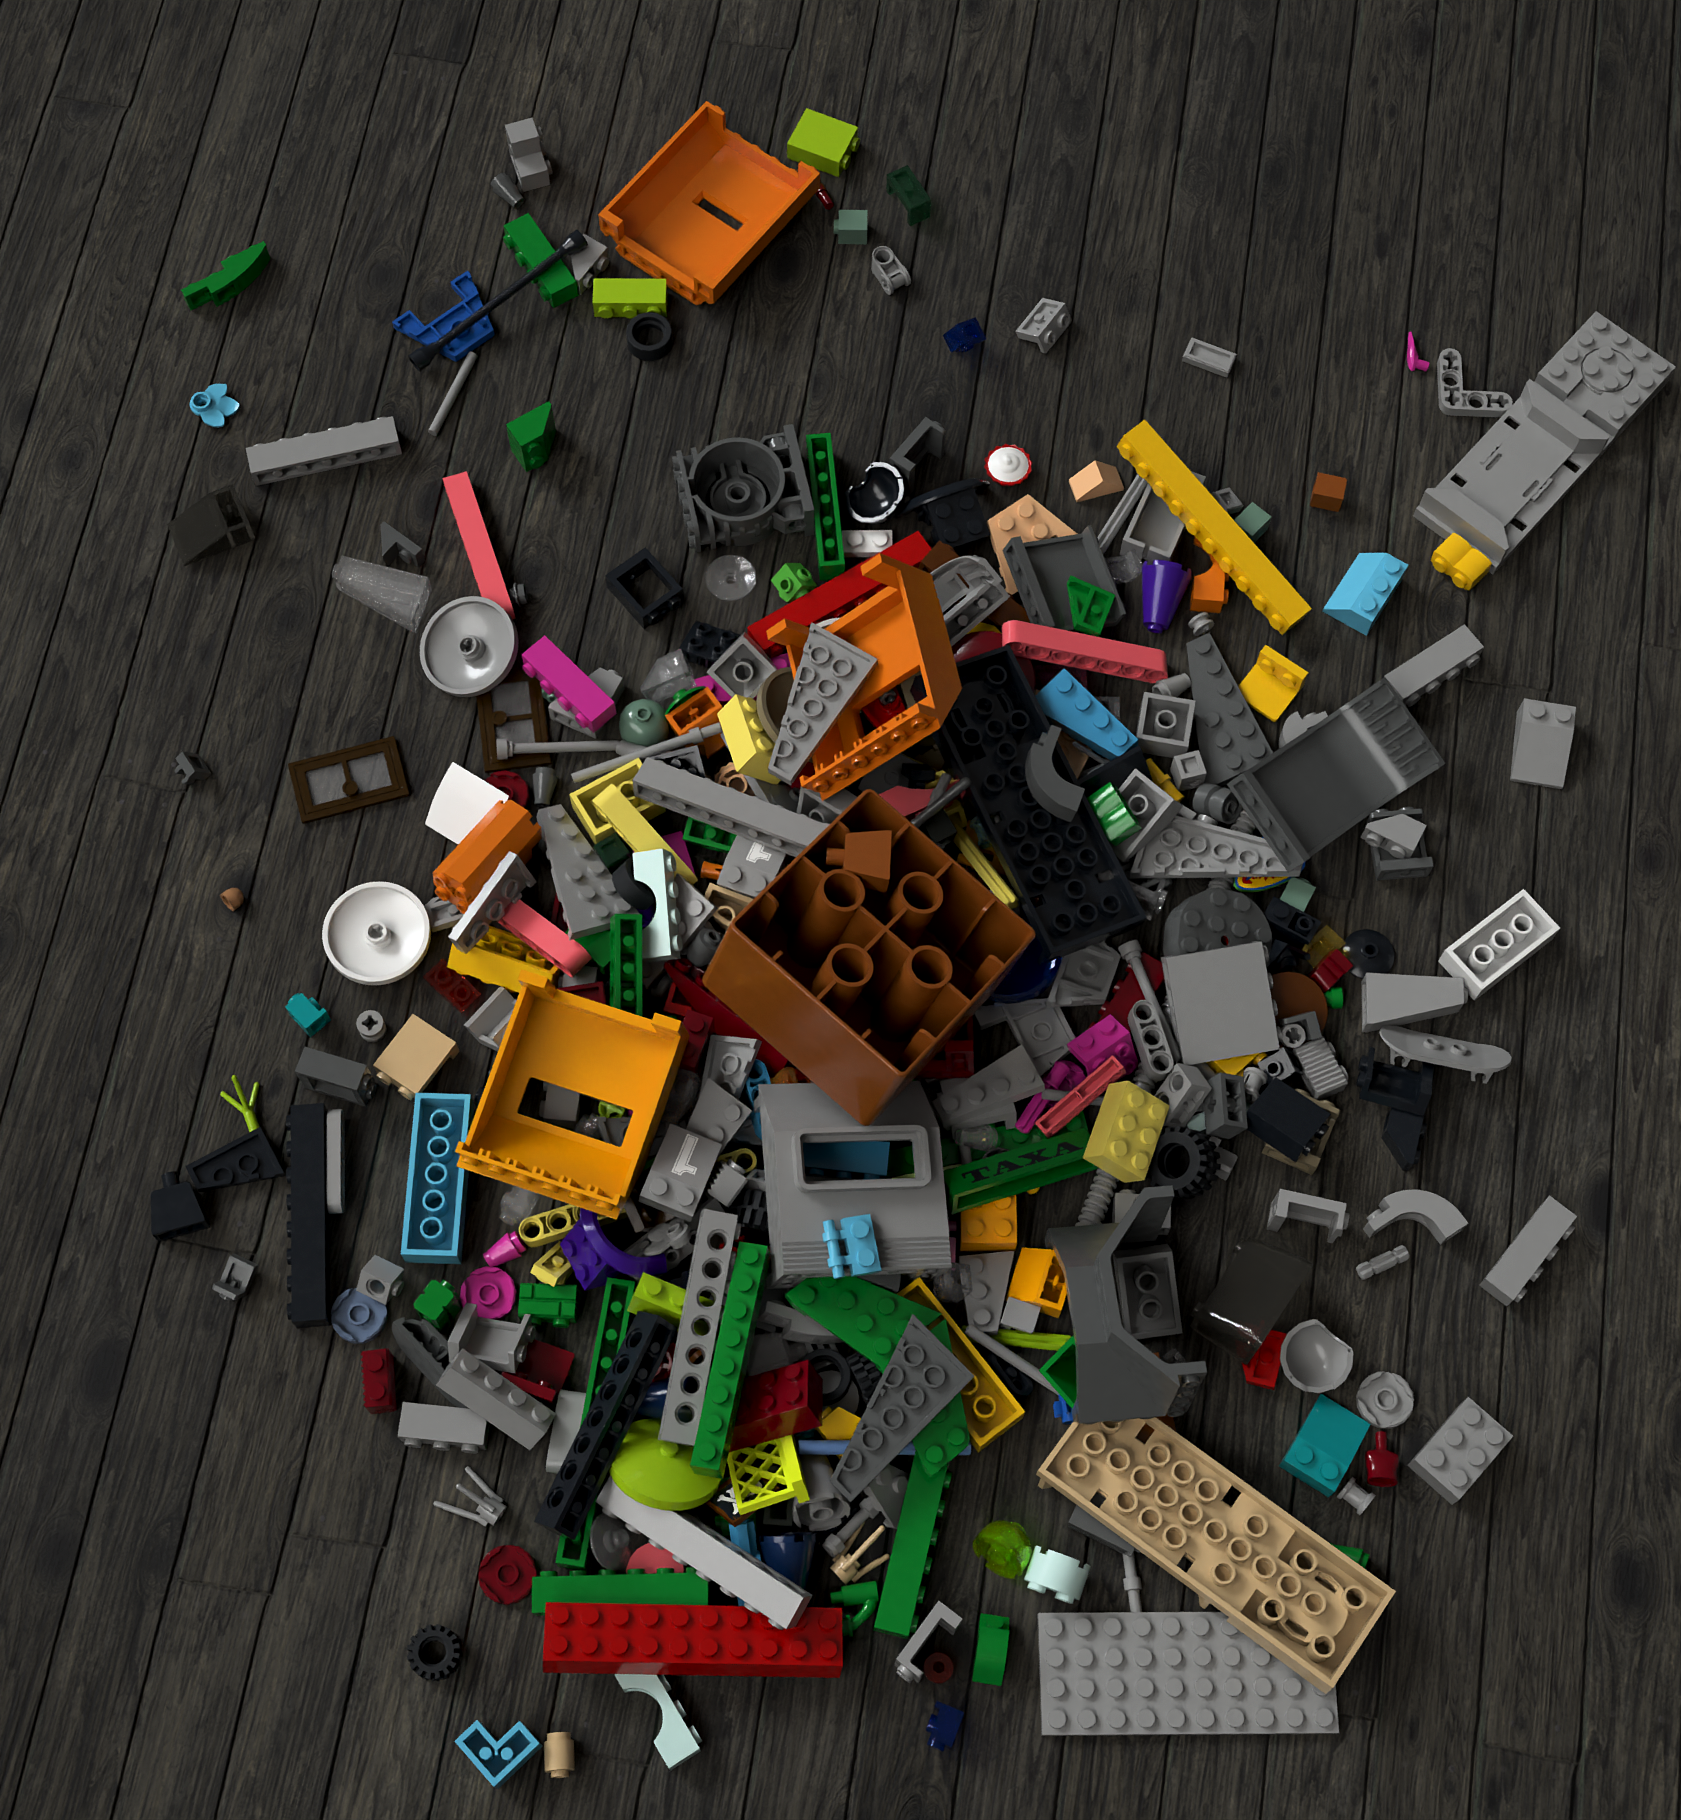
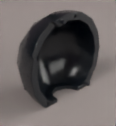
(878, 496)

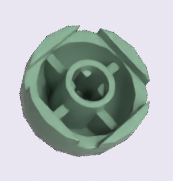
(644, 723)

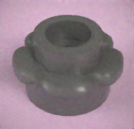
(518, 594)

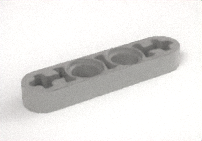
(335, 1161)

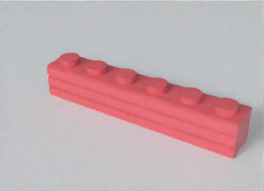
(1080, 1097)

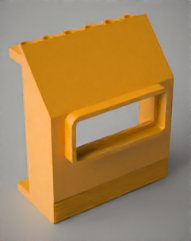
(587, 1052)

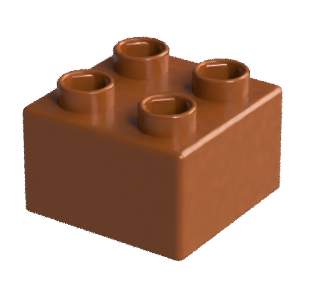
(863, 978)

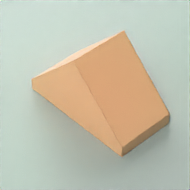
(1095, 481)

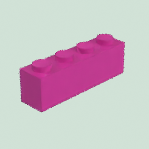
(569, 684)

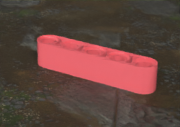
(545, 938)

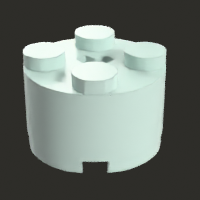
(1057, 1574)

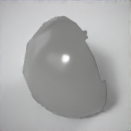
(1315, 1357)

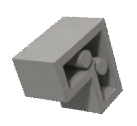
(527, 154)

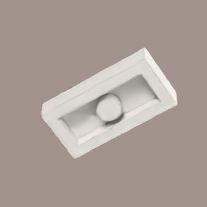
(865, 542)

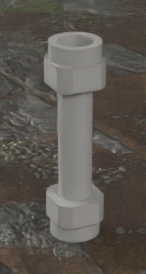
(835, 1543)

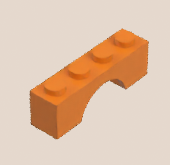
(1208, 588)

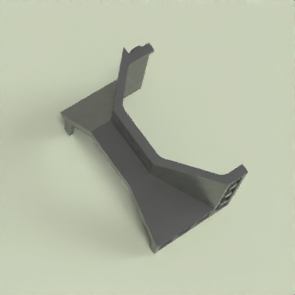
(1114, 1370)

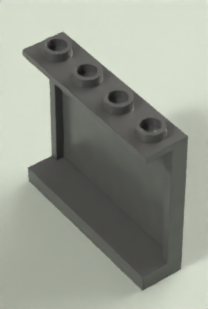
(1044, 568)

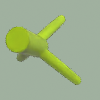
(247, 1110)

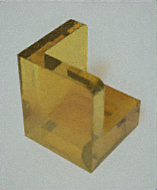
(1321, 943)

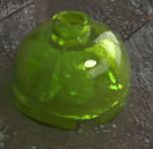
(1004, 1547)

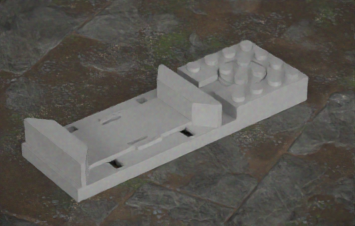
(1566, 413)

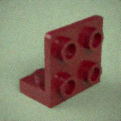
(542, 1372)

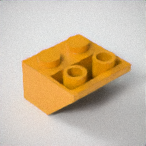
(1039, 1281)

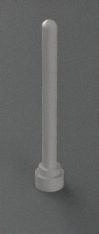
(507, 749)
(1132, 953)

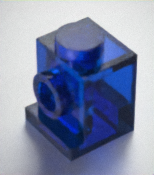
(964, 336)
(943, 1726)

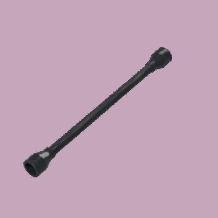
(423, 356)

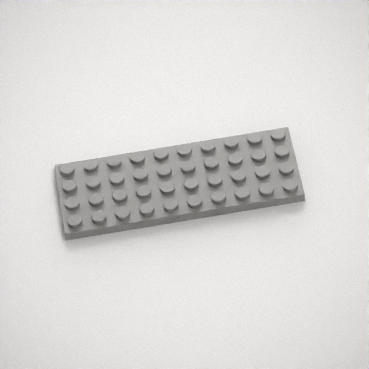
(1169, 1679)

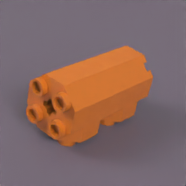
(477, 856)

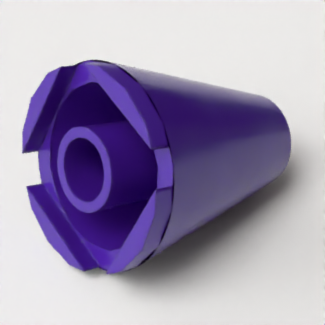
(1162, 592)

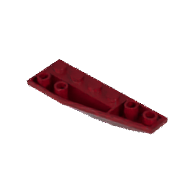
(726, 1022)

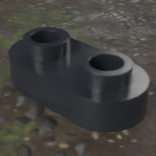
(1014, 1380)

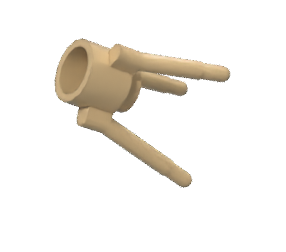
(847, 1566)

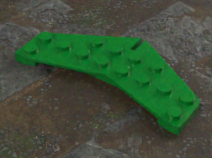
(872, 1324)

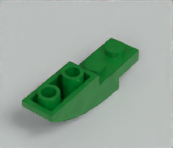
(237, 275)

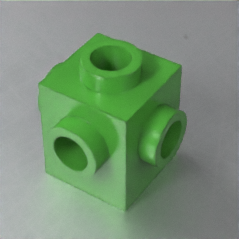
(793, 581)

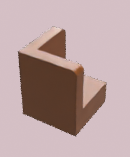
(1328, 492)

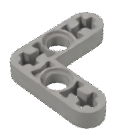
(1462, 397)

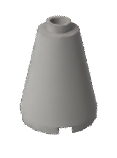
(826, 1502)

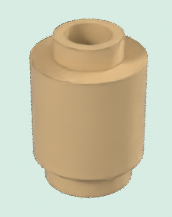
(559, 1754)

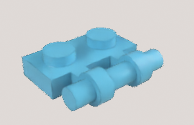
(859, 1244)

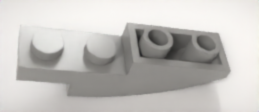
(795, 1325)

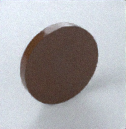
(1297, 995)

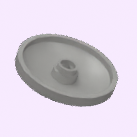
(469, 646)

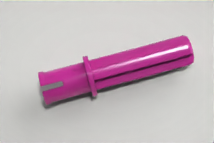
(1037, 1104)

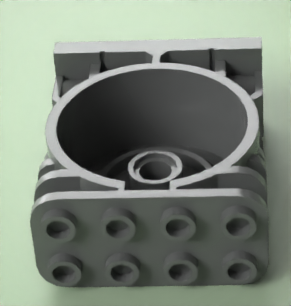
(746, 521)

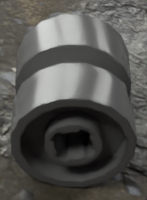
(1216, 803)

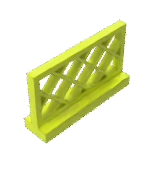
(790, 1468)

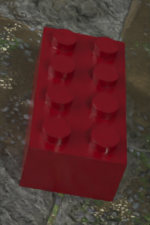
(778, 1405)

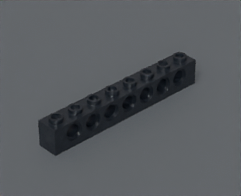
(606, 1425)

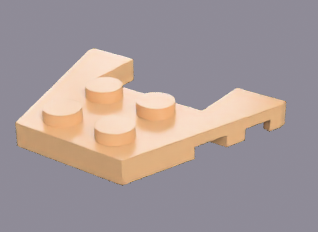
(1023, 519)

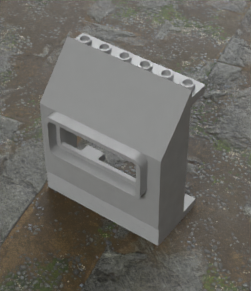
(905, 1212)

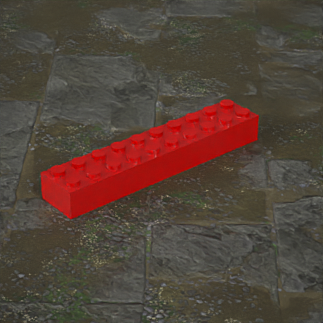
(689, 1641)

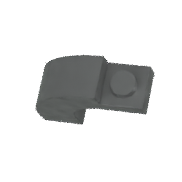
(1045, 784)

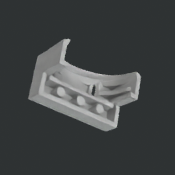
(982, 597)

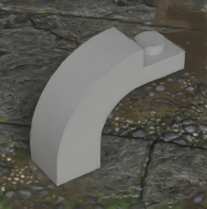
(1418, 1205)

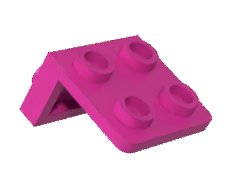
(1102, 1042)

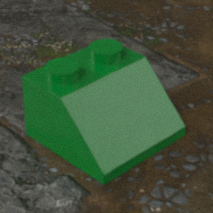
(532, 436)

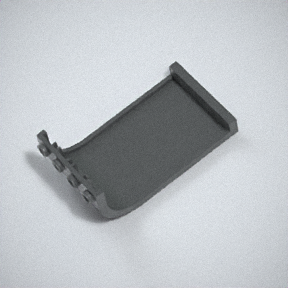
(1335, 774)

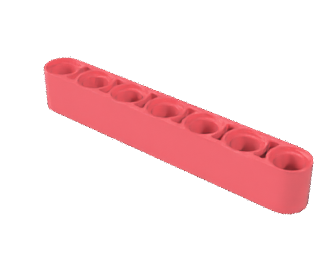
(477, 540)
(1085, 651)

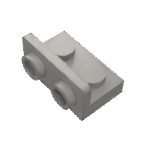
(1045, 324)

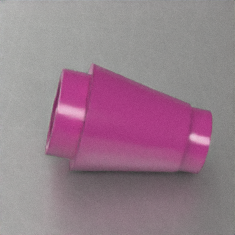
(505, 1249)

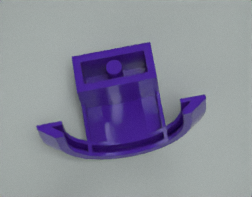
(597, 1258)

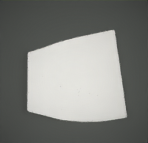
(461, 803)

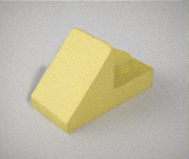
(553, 1267)

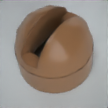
(232, 898)

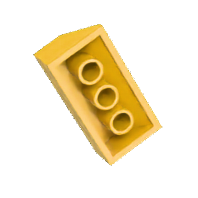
(499, 961)

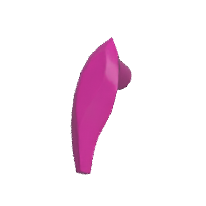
(1412, 356)

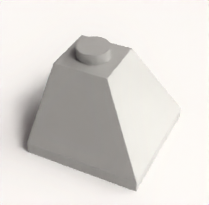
(742, 668)

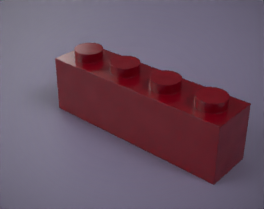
(1128, 992)

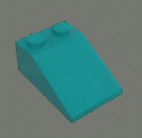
(1325, 1445)

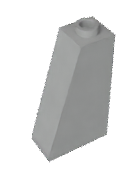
(1408, 999)

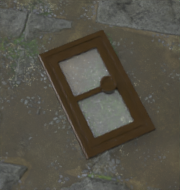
(514, 713)
(348, 779)

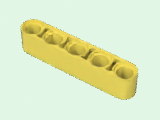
(634, 827)

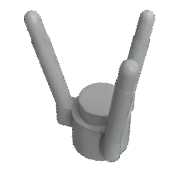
(489, 1509)

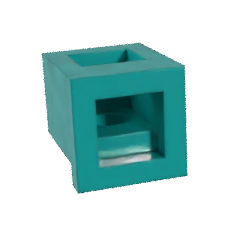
(307, 1013)

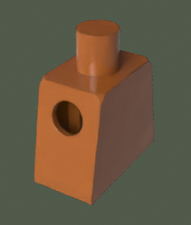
(865, 856)

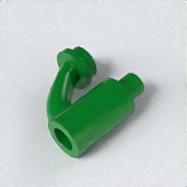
(856, 1594)

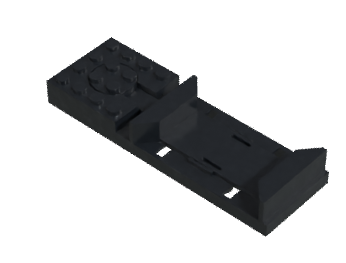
(1040, 853)

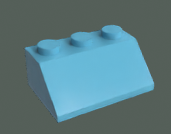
(1366, 590)

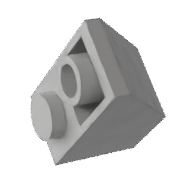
(589, 263)
(1395, 834)

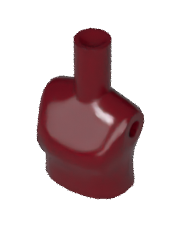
(1381, 1463)

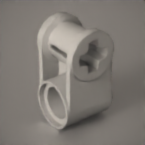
(892, 272)

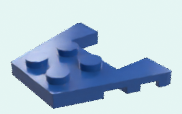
(466, 342)

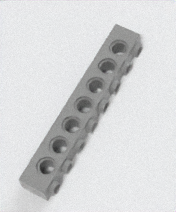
(710, 1224)

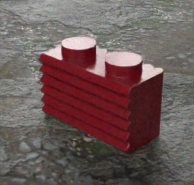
(378, 1381)

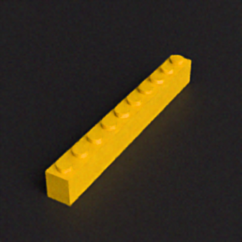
(1213, 527)

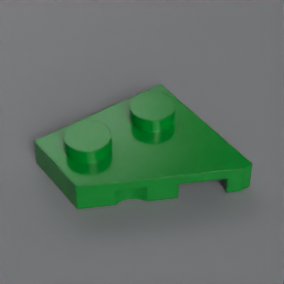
(1088, 606)

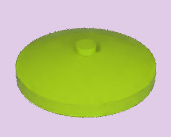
(659, 1471)

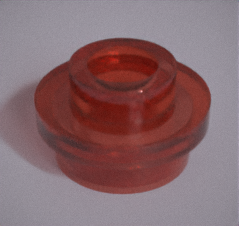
(938, 1677)

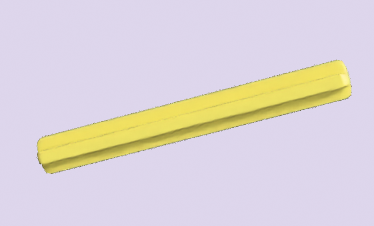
(984, 868)

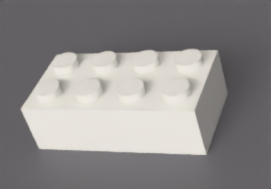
(1499, 944)

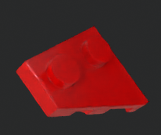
(1266, 1363)

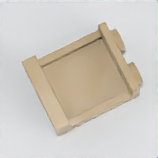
(414, 1057)

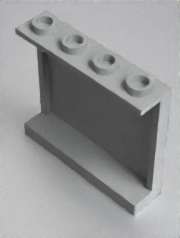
(1221, 1003)

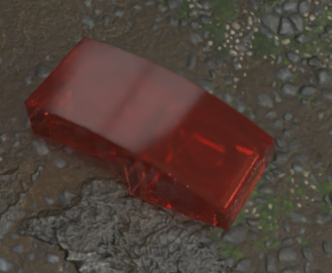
(452, 986)

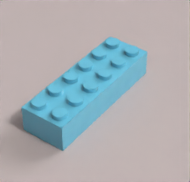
(434, 1184)

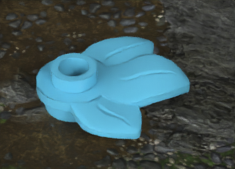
(216, 405)

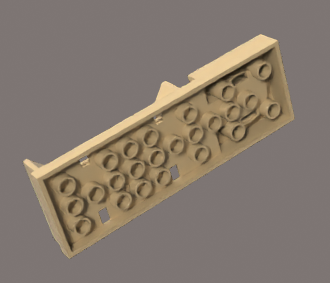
(1247, 1559)

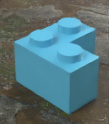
(498, 1758)

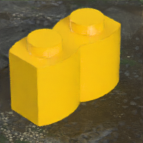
(1460, 562)

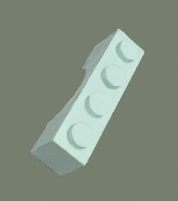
(661, 936)
(675, 1739)

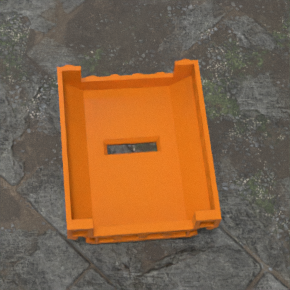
(676, 239)

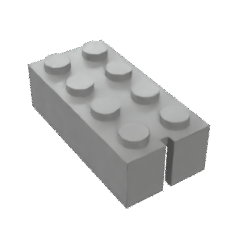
(1154, 529)

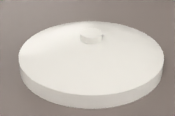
(376, 933)

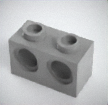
(1184, 1093)

